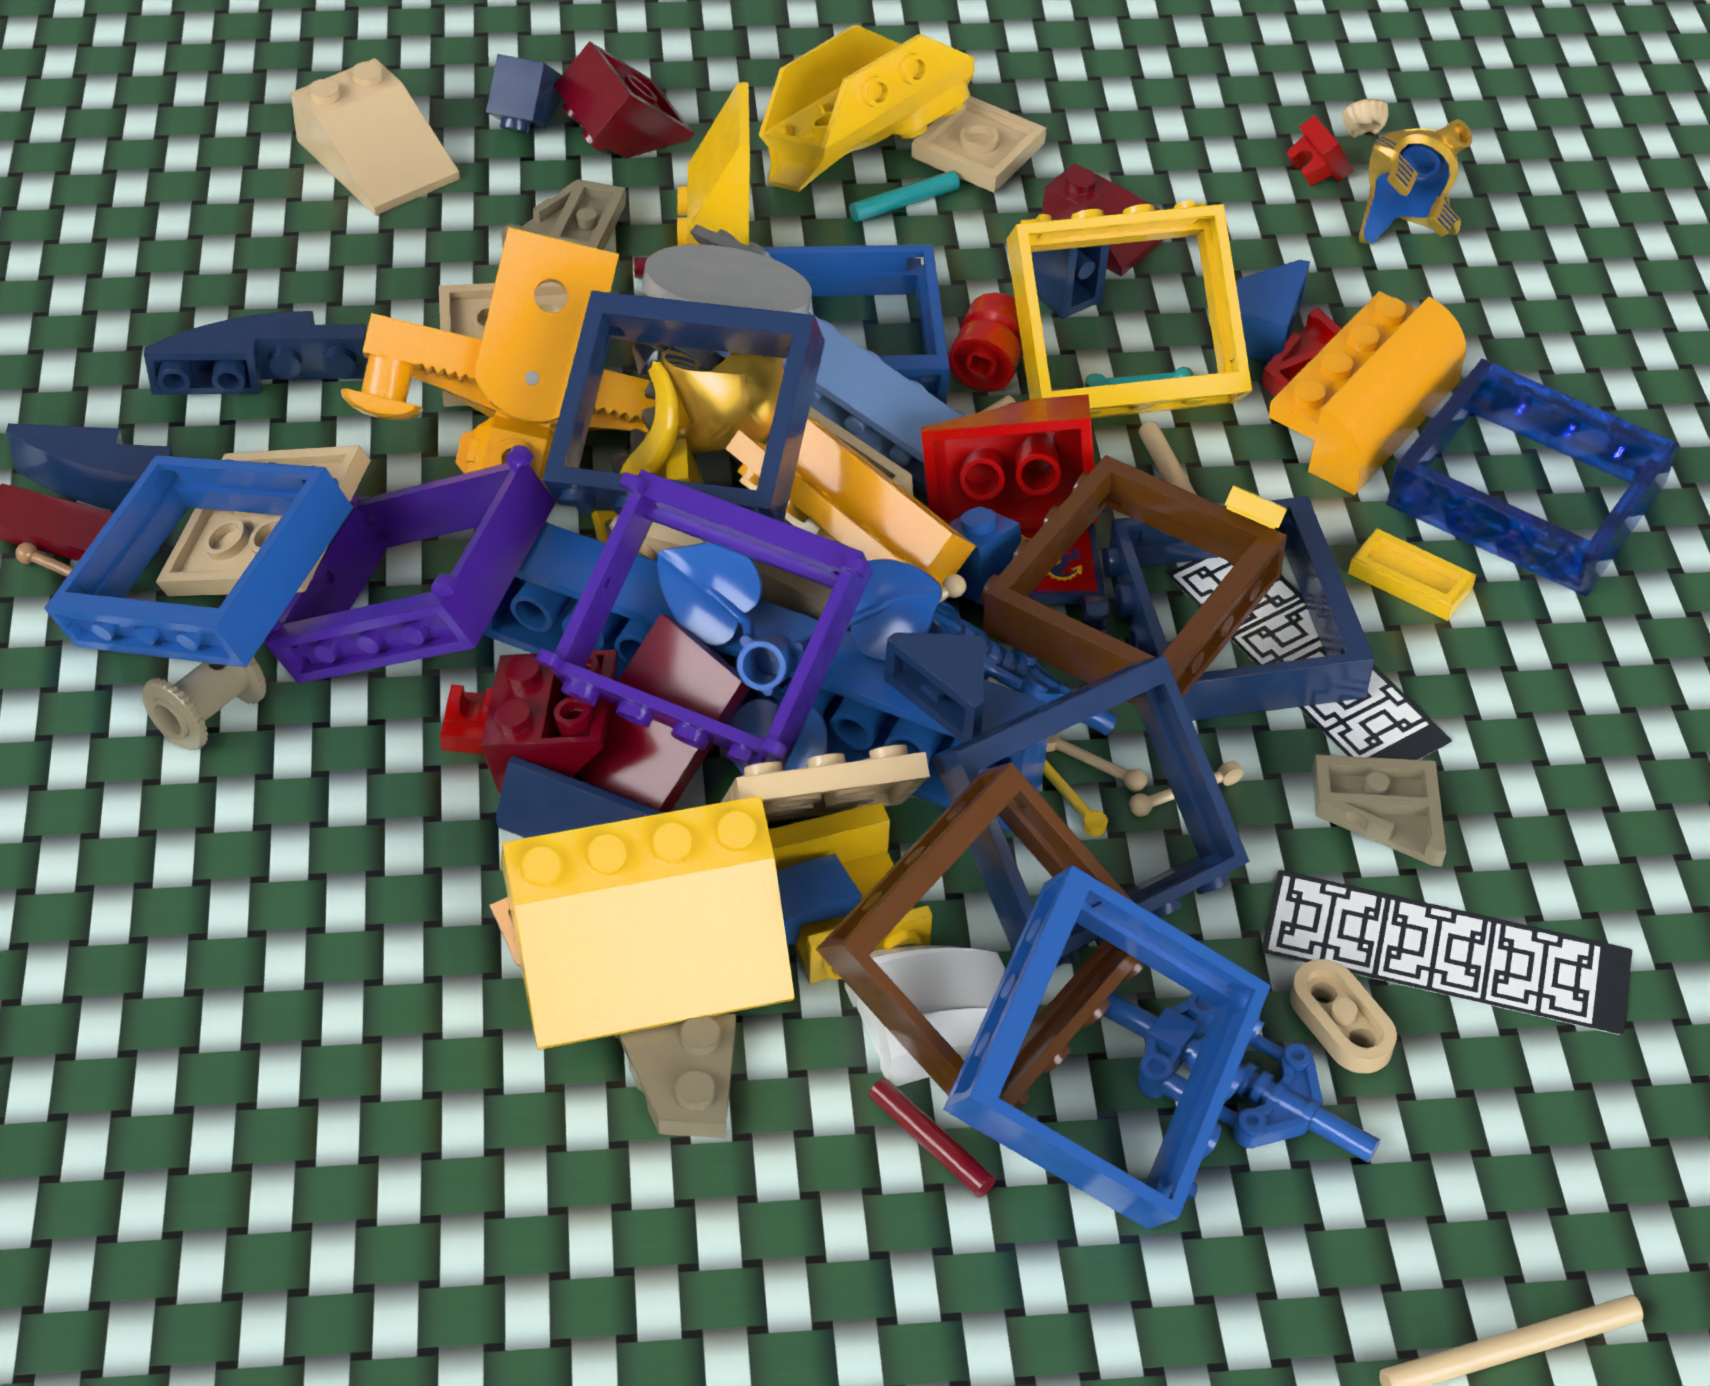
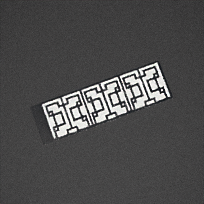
(1281, 631)
(1450, 951)

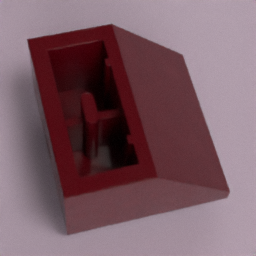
(538, 721)

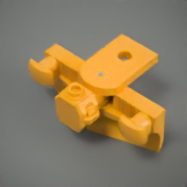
(516, 368)

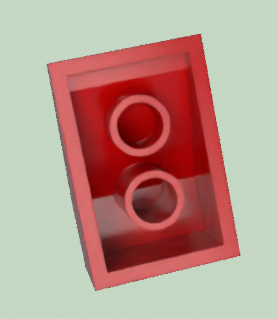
(1009, 459)

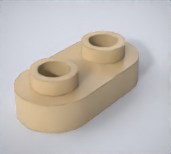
(1347, 1019)

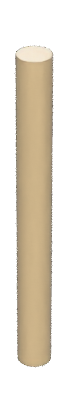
(1514, 1344)

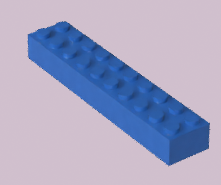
(854, 697)

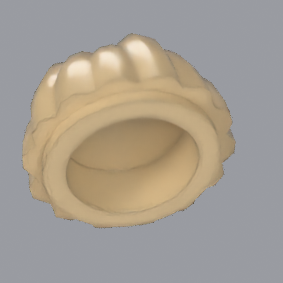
(1365, 116)

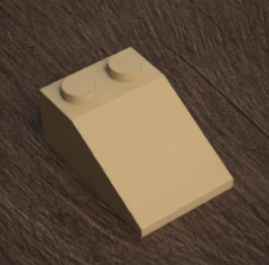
(371, 136)

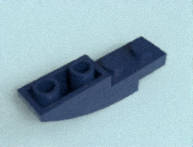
(245, 350)

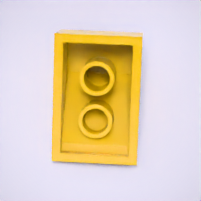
(719, 175)

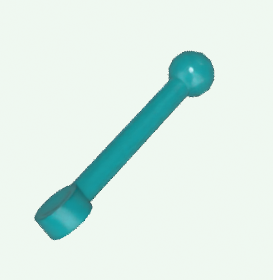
(1099, 380)

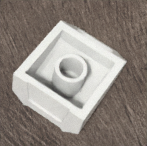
(947, 986)

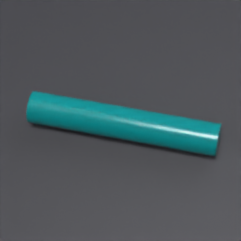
(904, 196)

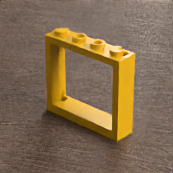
(1137, 225)

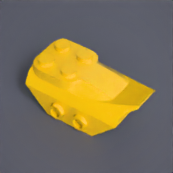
(856, 95)

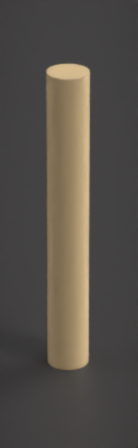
(1163, 456)

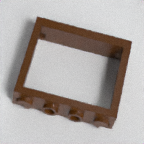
(1195, 520)
(1080, 1002)

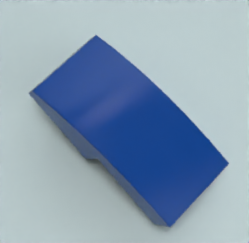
(815, 893)

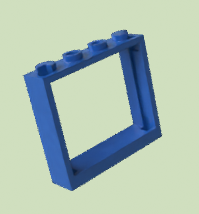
(883, 272)
(92, 599)
(1212, 1081)

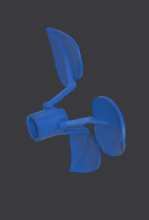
(715, 588)

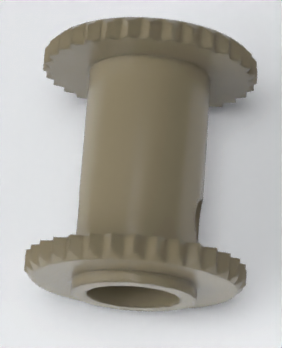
(185, 706)

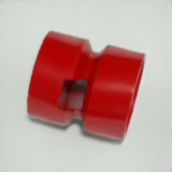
(987, 344)

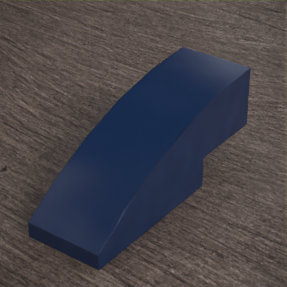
(80, 461)

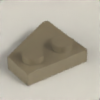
(580, 214)
(1383, 801)
(685, 1073)

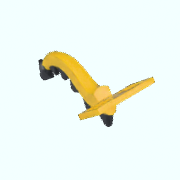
(653, 448)

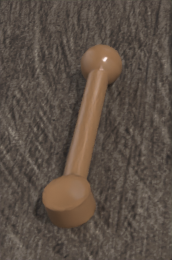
(28, 553)

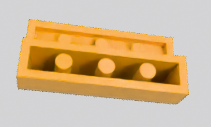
(1372, 387)
(857, 504)

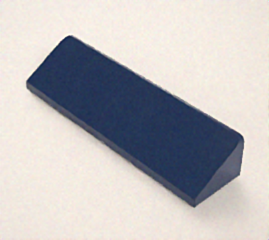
(548, 802)

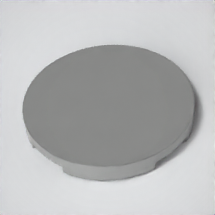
(725, 278)

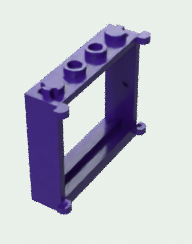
(739, 531)
(326, 638)

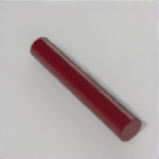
(932, 1137)

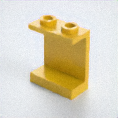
(861, 845)

